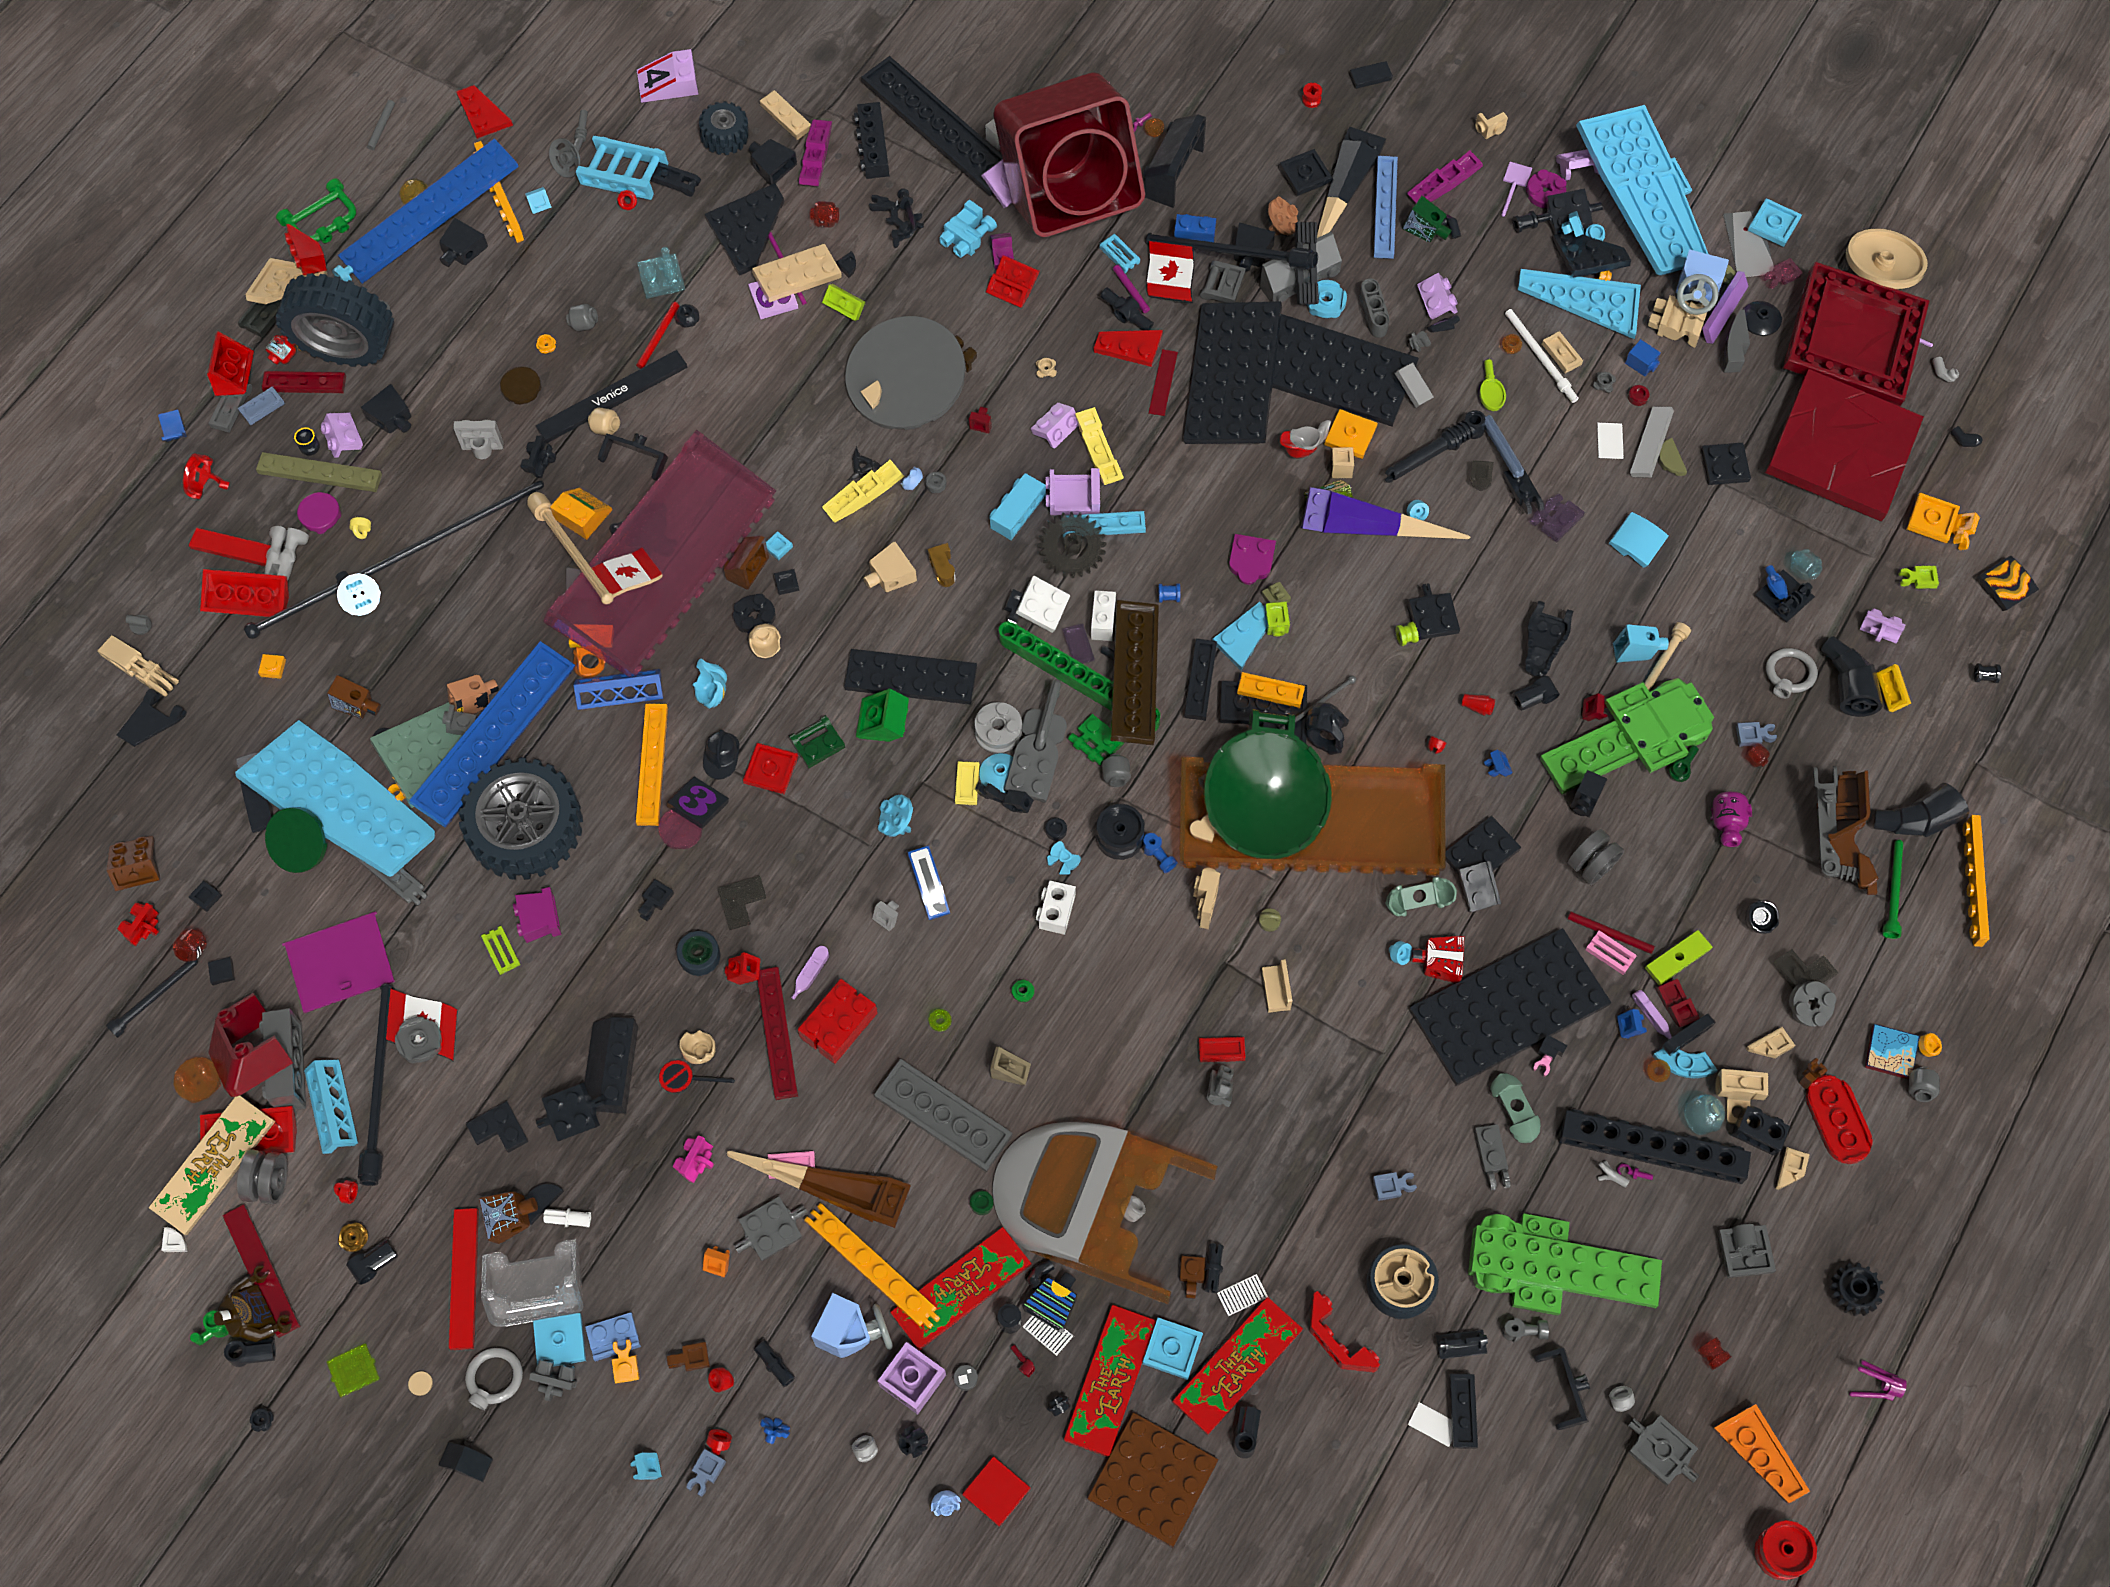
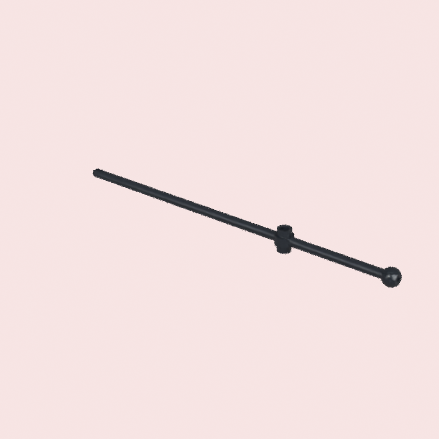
(253, 630)

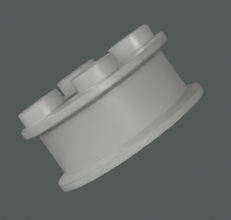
(998, 715)

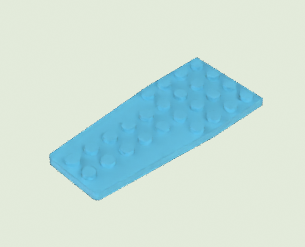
(1643, 185)
(350, 803)

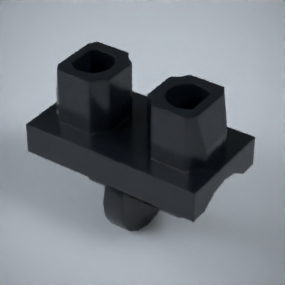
(540, 456)

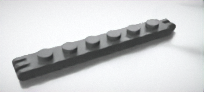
(401, 883)

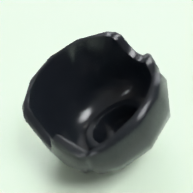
(1762, 916)

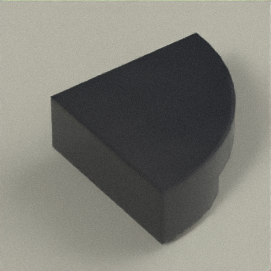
(847, 264)

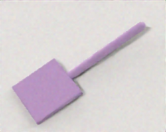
(1517, 175)

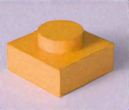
(272, 666)

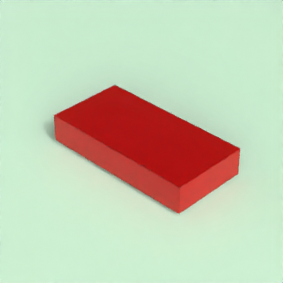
(1222, 1049)

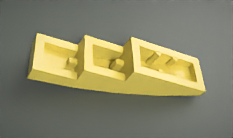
(863, 492)

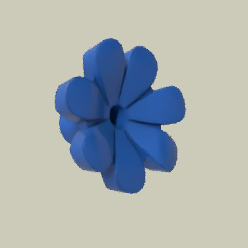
(774, 1429)

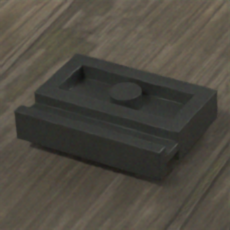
(259, 317)

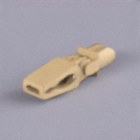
(133, 664)

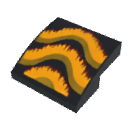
(2008, 583)

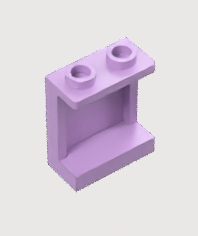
(1073, 493)

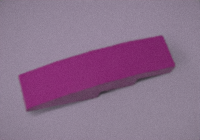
(815, 152)
(1447, 178)

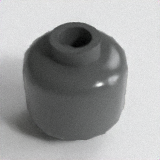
(582, 317)
(1116, 770)
(1924, 1084)

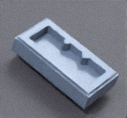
(261, 405)

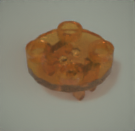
(188, 1086)

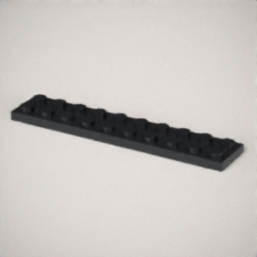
(933, 120)

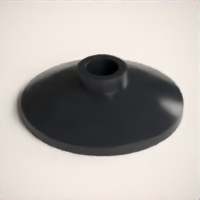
(1760, 324)

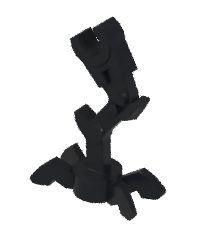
(905, 230)

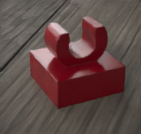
(980, 421)
(1594, 707)

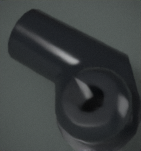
(1966, 439)
(1038, 1272)

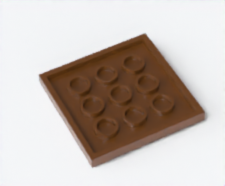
(1153, 1480)

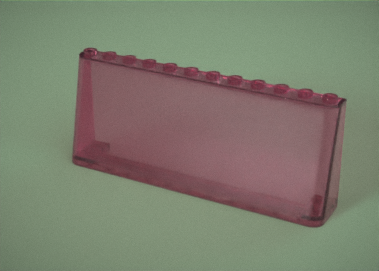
(687, 531)

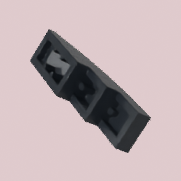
(257, 807)

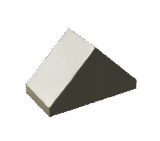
(1009, 1067)

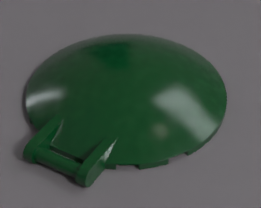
(1267, 790)

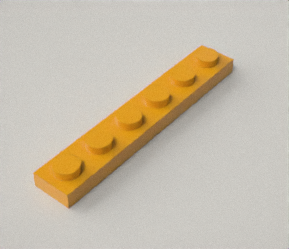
(506, 213)
(652, 765)
(1977, 887)

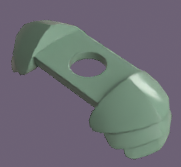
(1437, 892)
(1526, 1124)

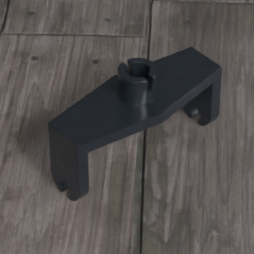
(636, 445)
(1576, 1385)

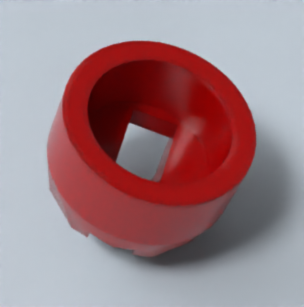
(1437, 743)

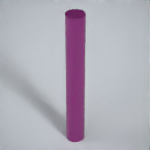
(1131, 288)

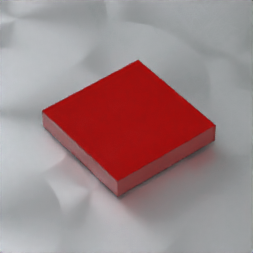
(770, 768)
(996, 1491)

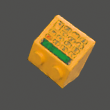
(579, 511)

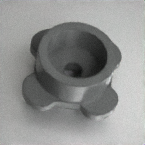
(1604, 377)

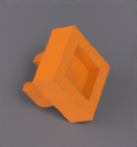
(716, 1262)

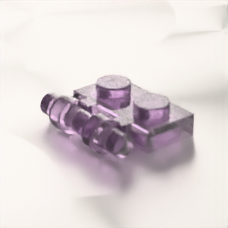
(1562, 521)

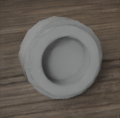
(1135, 1209)
(1622, 1398)
(864, 1448)

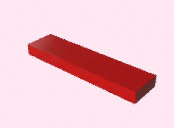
(229, 546)

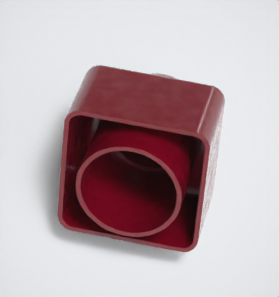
(1069, 154)

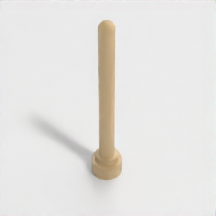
(1679, 633)

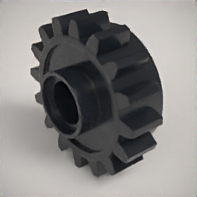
(1848, 1297)

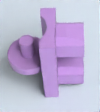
(1882, 626)

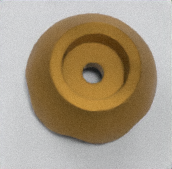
(346, 1234)

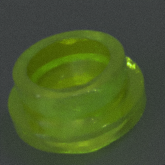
(940, 1013)

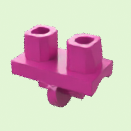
(697, 1159)

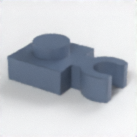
(1751, 733)
(1389, 1186)
(707, 1469)

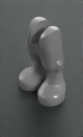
(282, 562)

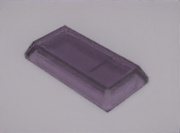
(1078, 643)

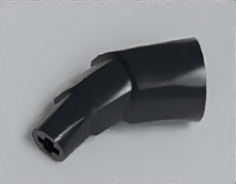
(1856, 679)
(1926, 815)

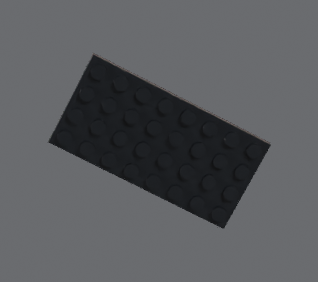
(1339, 370)
(1233, 373)
(1509, 1006)

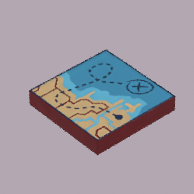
(1892, 1051)

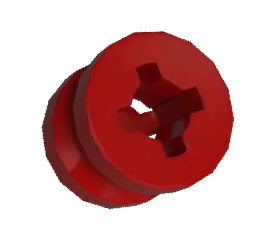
(1312, 100)

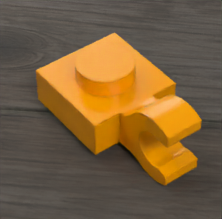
(1964, 526)

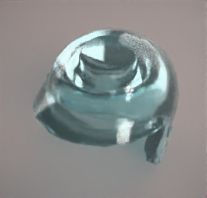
(1704, 1114)

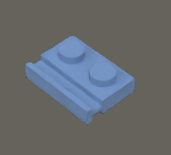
(606, 1332)

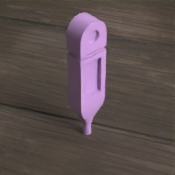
(811, 970)
(1651, 1013)

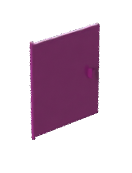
(339, 959)

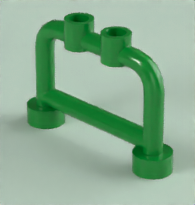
(323, 233)

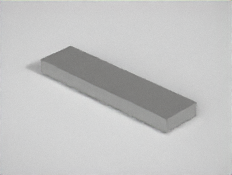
(1652, 442)

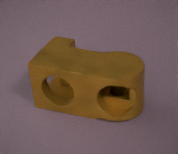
(942, 568)

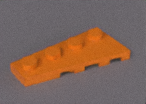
(1759, 1447)

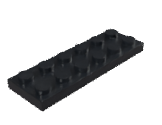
(911, 676)

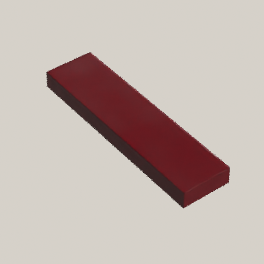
(304, 382)

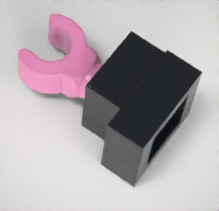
(1549, 1050)

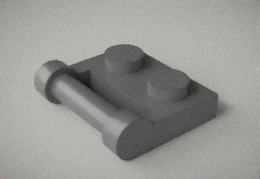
(1229, 284)

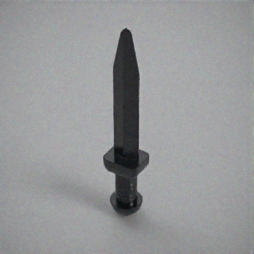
(905, 204)

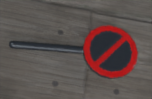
(677, 1077)

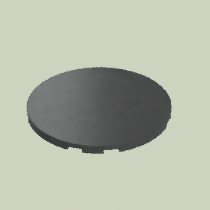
(916, 368)

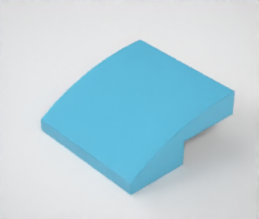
(1638, 539)

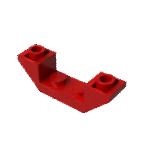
(1361, 1361)

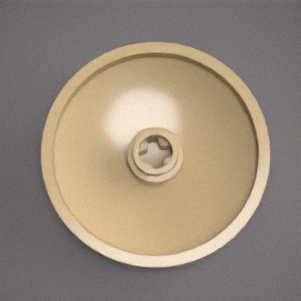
(1886, 258)

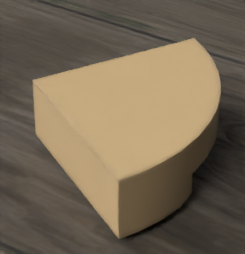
(872, 394)

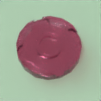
(678, 831)

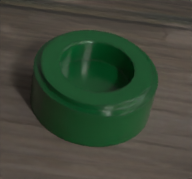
(981, 1203)

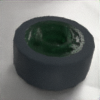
(701, 964)

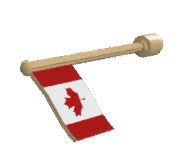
(609, 577)

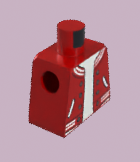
(1442, 958)

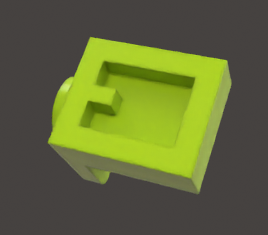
(1277, 618)

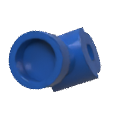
(1153, 846)

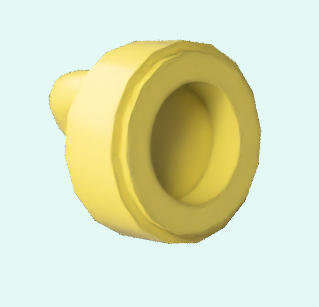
(360, 525)

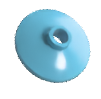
(989, 774)

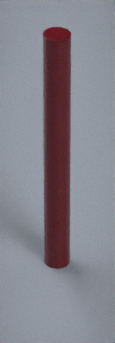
(1611, 932)

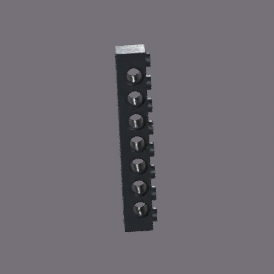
(1642, 1151)

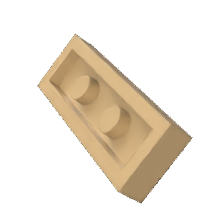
(785, 115)

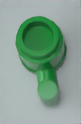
(211, 1330)

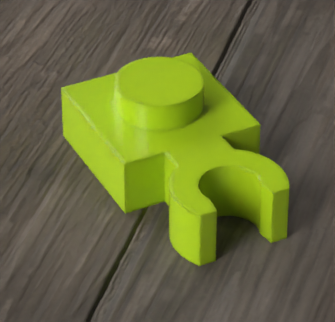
(1921, 575)

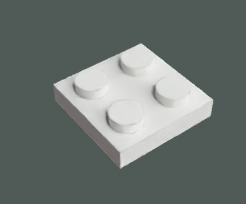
(1042, 604)

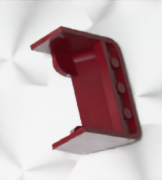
(244, 1065)

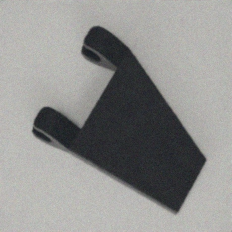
(148, 721)

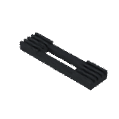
(1306, 292)

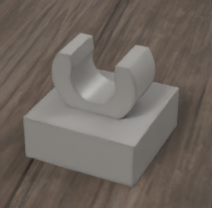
(886, 914)

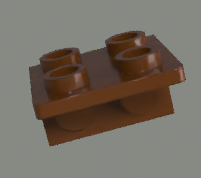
(132, 863)

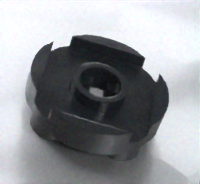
(750, 604)

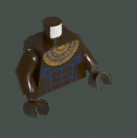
(247, 1313)

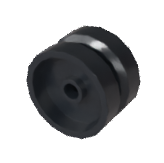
(1120, 831)

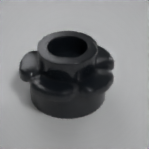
(255, 1418)

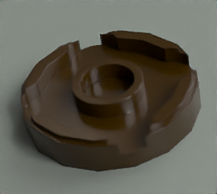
(520, 385)

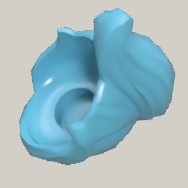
(710, 684)

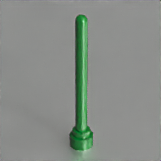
(1892, 927)

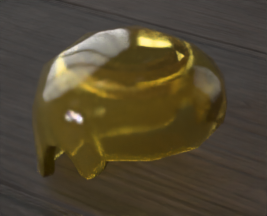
(411, 189)

